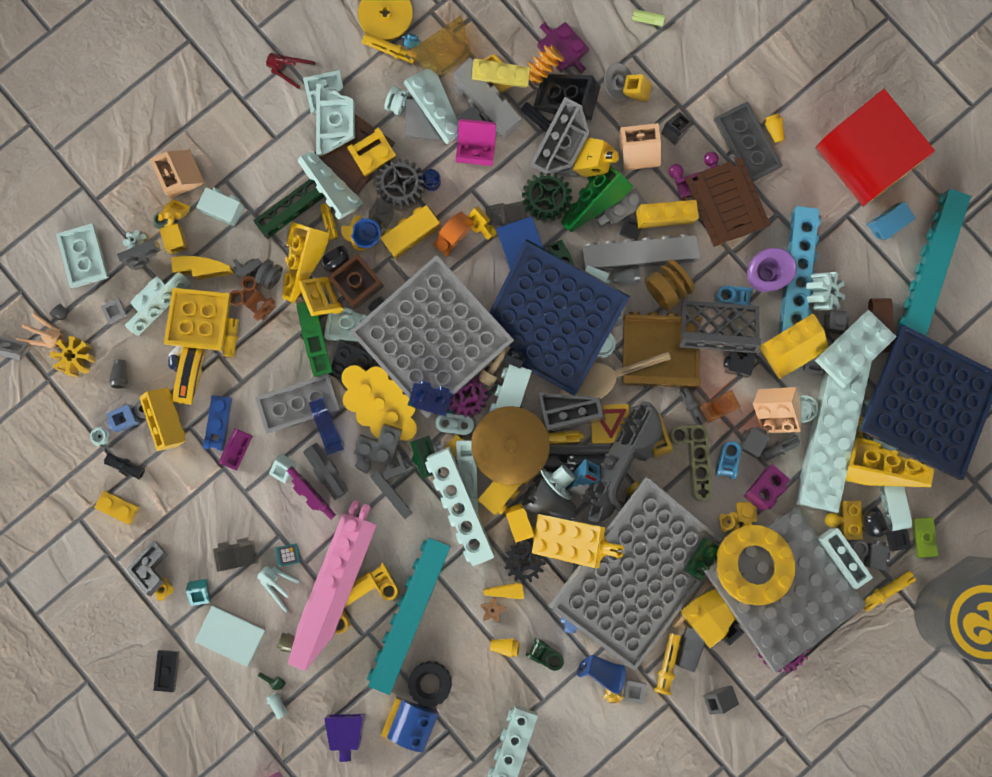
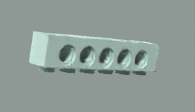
(472, 554)

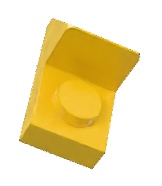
(519, 522)

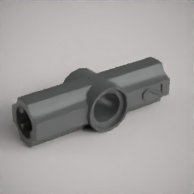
(325, 471)

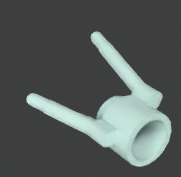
(268, 578)

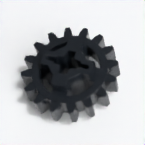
(516, 557)

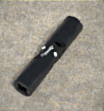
(555, 461)

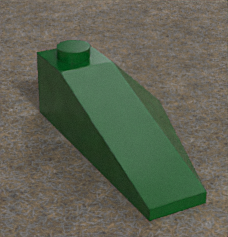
(597, 197)

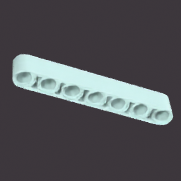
(892, 497)

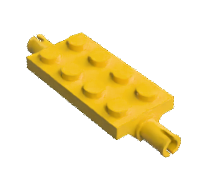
(572, 541)

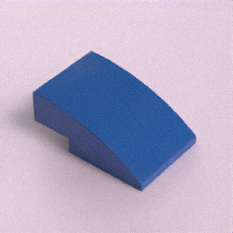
(513, 237)

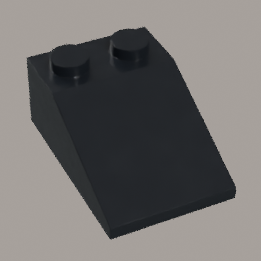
(578, 88)

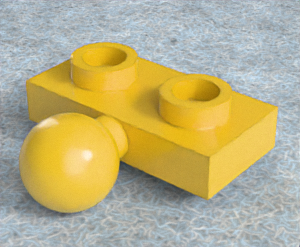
(849, 519)

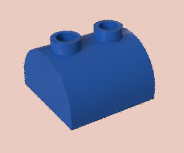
(412, 726)

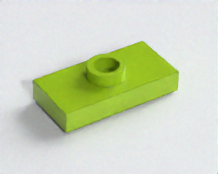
(924, 537)

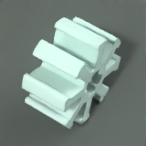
(825, 291)

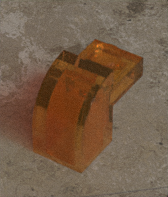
(719, 406)

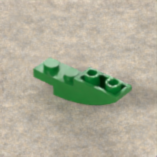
(314, 341)

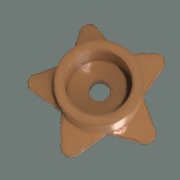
(497, 610)

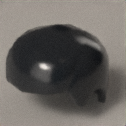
(335, 259)
(874, 522)

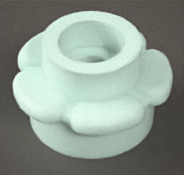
(99, 431)

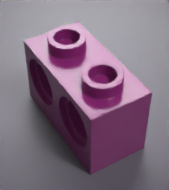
(764, 485)

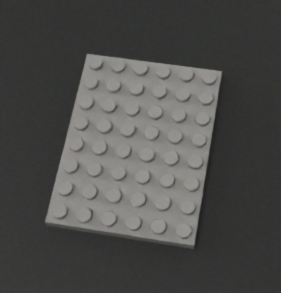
(636, 596)

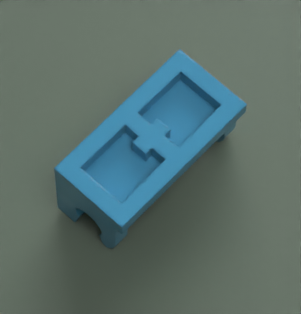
(891, 220)

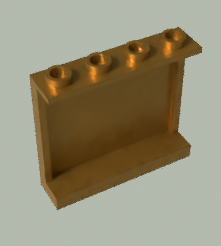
(651, 336)

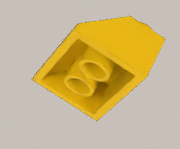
(795, 346)

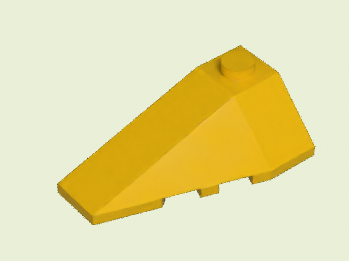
(305, 251)

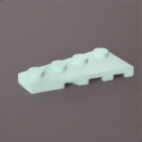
(433, 101)
(336, 191)

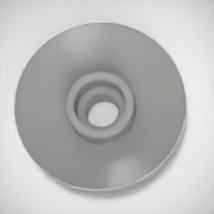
(615, 80)

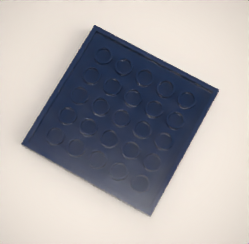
(556, 315)
(930, 403)

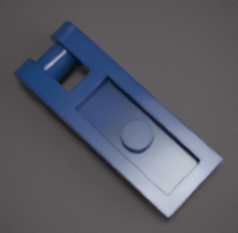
(217, 422)

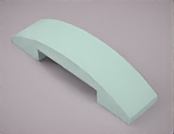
(468, 470)

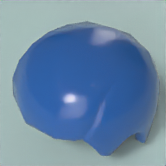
(366, 233)

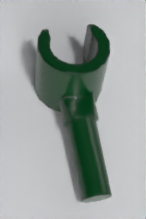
(276, 684)

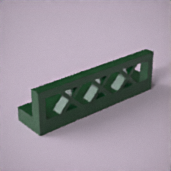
(292, 211)

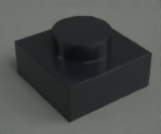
(515, 358)

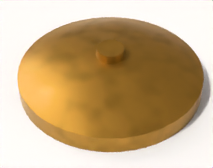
(510, 445)

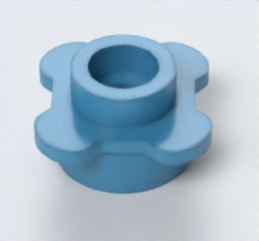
(411, 40)

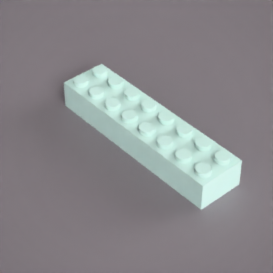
(831, 443)

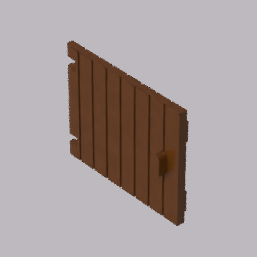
(342, 161)
(726, 201)

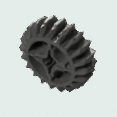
(393, 186)

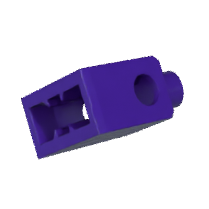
(344, 733)

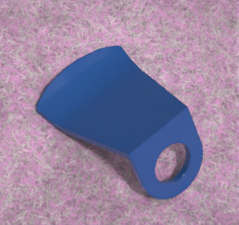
(606, 673)

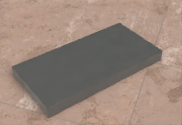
(748, 140)

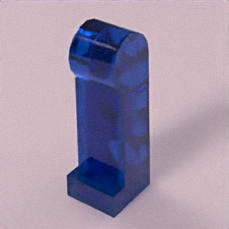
(326, 426)

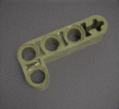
(695, 463)

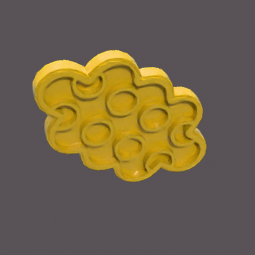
(377, 401)

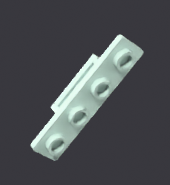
(153, 301)

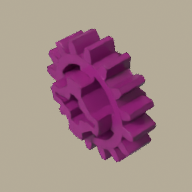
(473, 400)

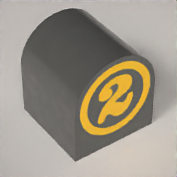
(957, 610)

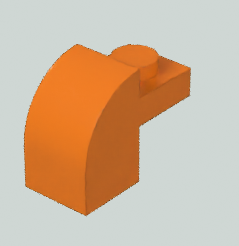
(452, 232)

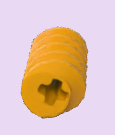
(544, 63)

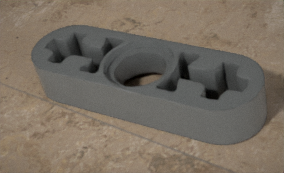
(391, 494)

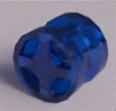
(431, 176)

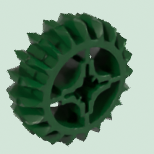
(558, 187)

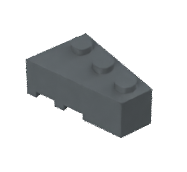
(570, 411)

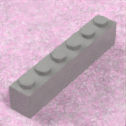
(641, 253)

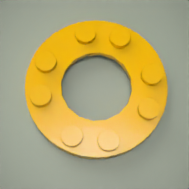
(729, 573)

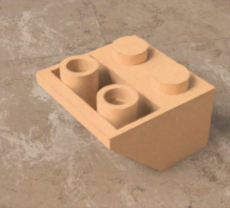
(640, 146)
(177, 172)
(778, 409)

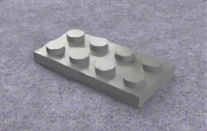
(291, 404)

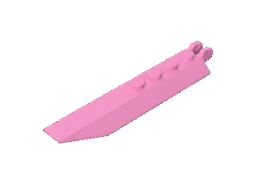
(332, 586)

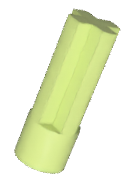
(648, 17)

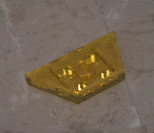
(443, 49)

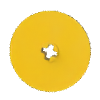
(386, 28)

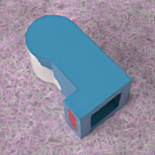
(584, 477)

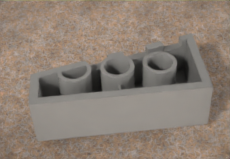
(486, 100)

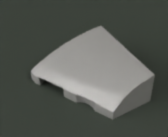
(418, 124)

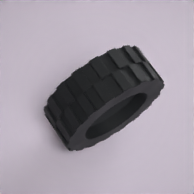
(415, 689)

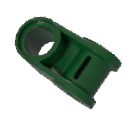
(544, 654)

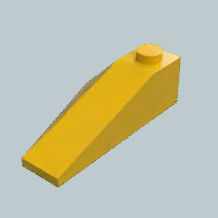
(880, 467)
(709, 617)

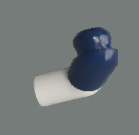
(173, 358)

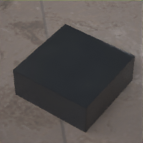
(630, 229)
(898, 540)

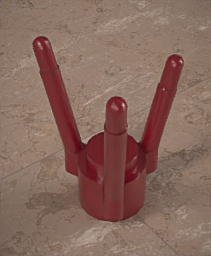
(278, 62)

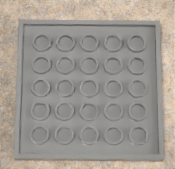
(432, 332)
(809, 610)

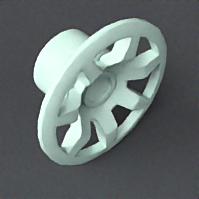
(562, 478)

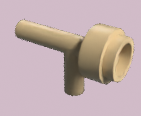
(487, 375)

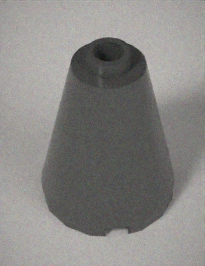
(545, 501)

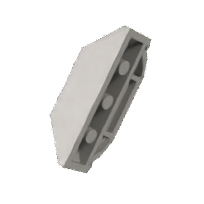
(562, 140)

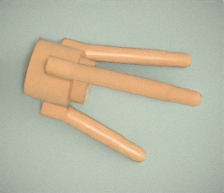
(49, 336)

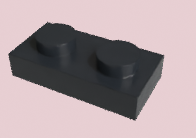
(166, 670)

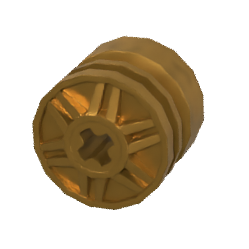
(671, 283)

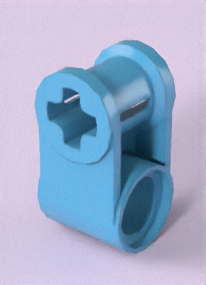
(736, 295)
(728, 461)

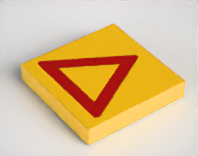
(607, 430)

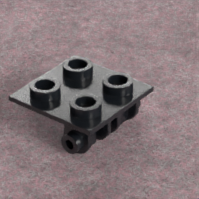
(349, 355)

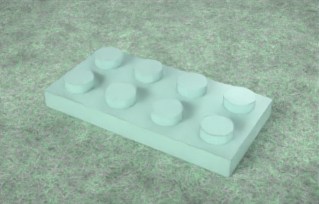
(855, 348)

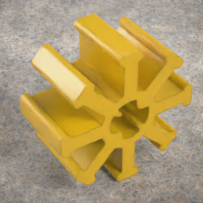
(71, 364)

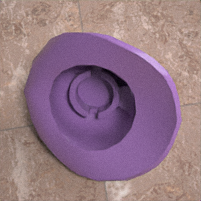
(771, 270)

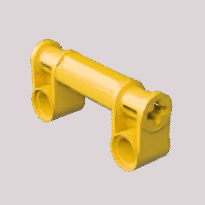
(366, 584)

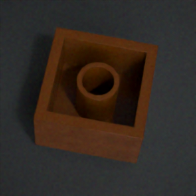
(356, 281)

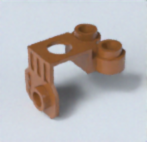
(251, 297)

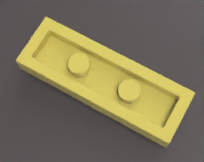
(500, 73)

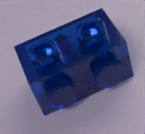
(430, 399)

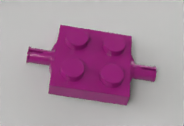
(567, 43)
(304, 488)

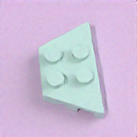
(333, 120)

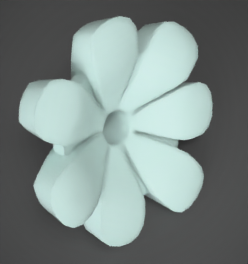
(134, 239)

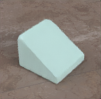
(280, 467)

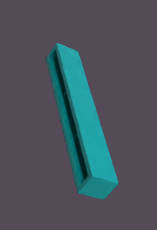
(934, 261)
(409, 615)

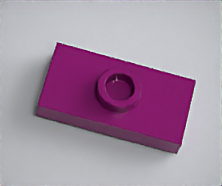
(235, 449)

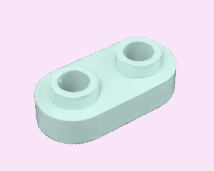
(455, 424)

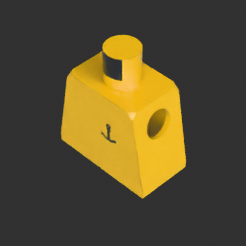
(595, 158)

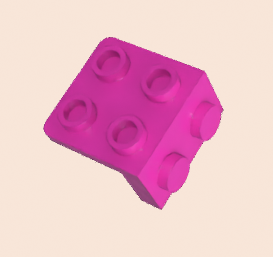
(476, 142)

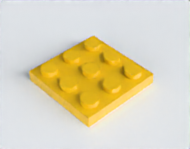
(197, 319)

